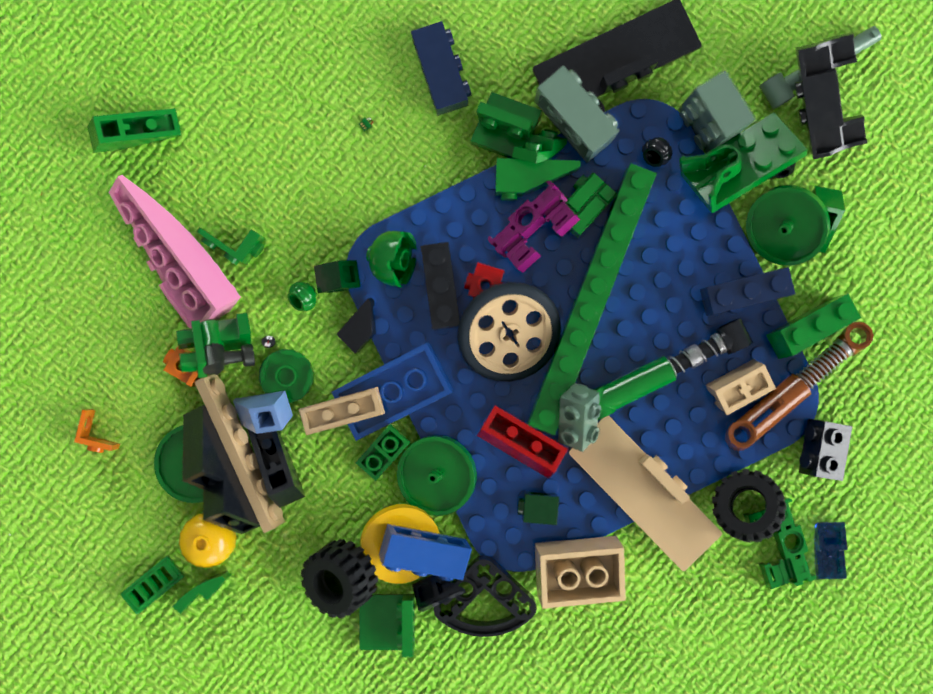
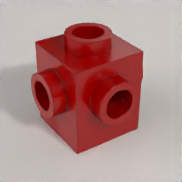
(482, 273)

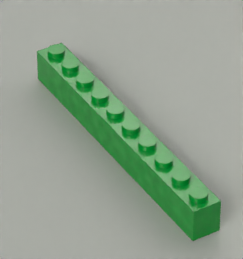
(592, 296)

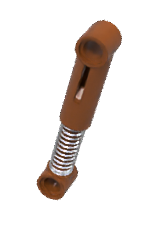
(797, 387)

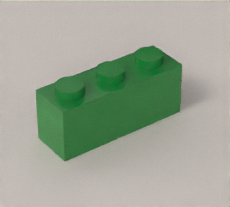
(813, 326)

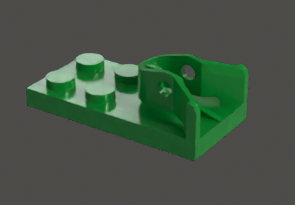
(742, 162)

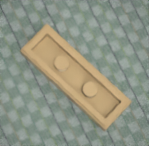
(342, 411)

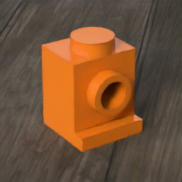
(172, 360)

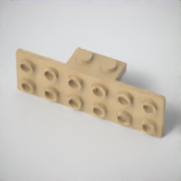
(648, 494)

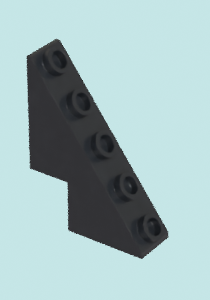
(210, 469)

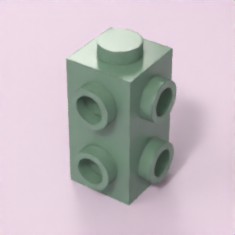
(579, 417)

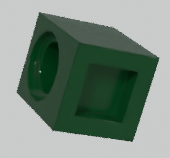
(337, 276)
(539, 508)

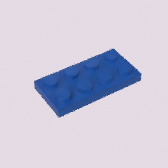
(403, 385)

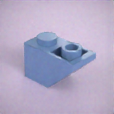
(264, 411)

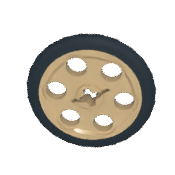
(490, 303)

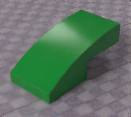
(206, 589)

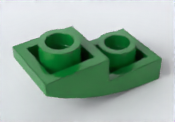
(540, 147)
(382, 452)

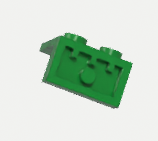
(388, 623)

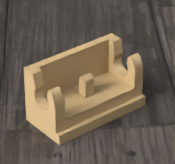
(741, 386)

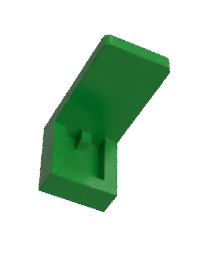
(249, 248)

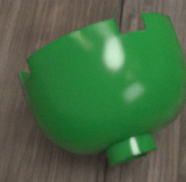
(391, 257)

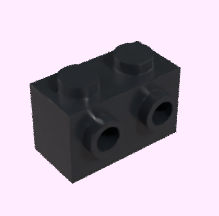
(825, 449)

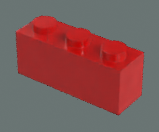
(522, 442)

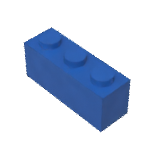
(424, 553)

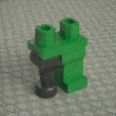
(213, 343)

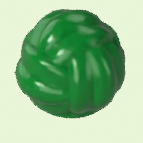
(302, 296)

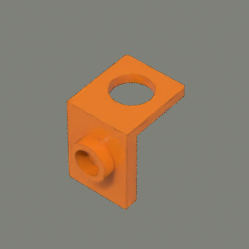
(94, 444)

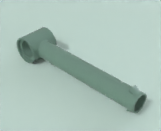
(780, 88)

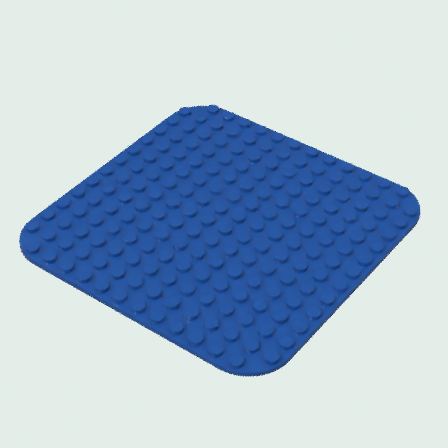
(648, 315)

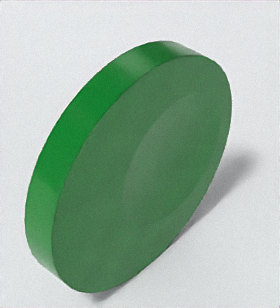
(788, 225)
(169, 468)
(436, 475)

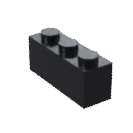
(440, 286)

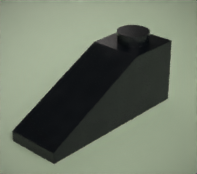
(276, 468)

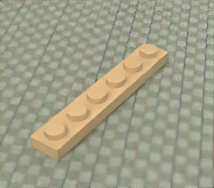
(239, 451)

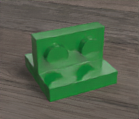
(504, 124)

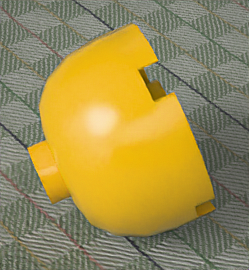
(206, 543)

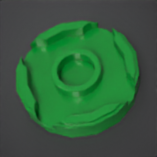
(287, 372)

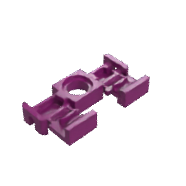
(545, 204)

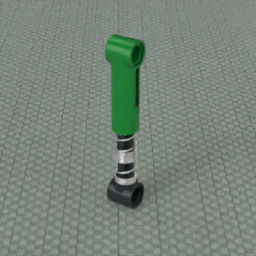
(663, 371)

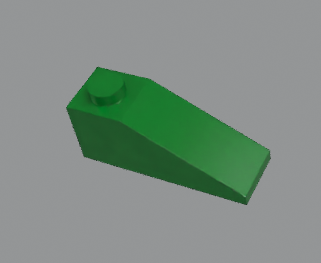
(132, 129)
(521, 177)

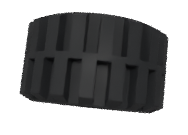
(732, 488)
(339, 578)

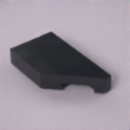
(359, 327)
(434, 591)

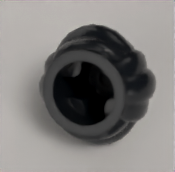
(657, 152)

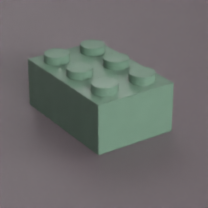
(716, 112)
(576, 113)

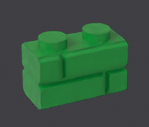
(588, 201)

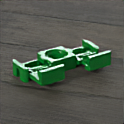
(789, 567)

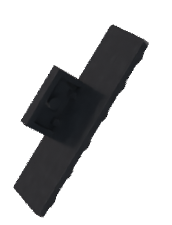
(627, 51)

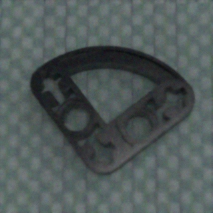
(480, 582)

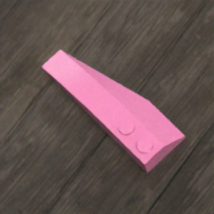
(186, 269)

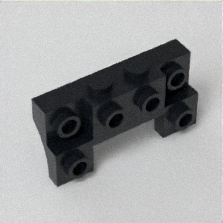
(821, 96)

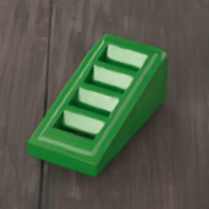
(132, 597)

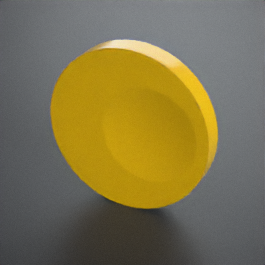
(373, 533)

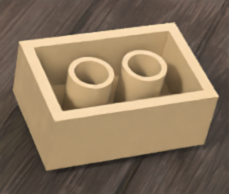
(580, 572)

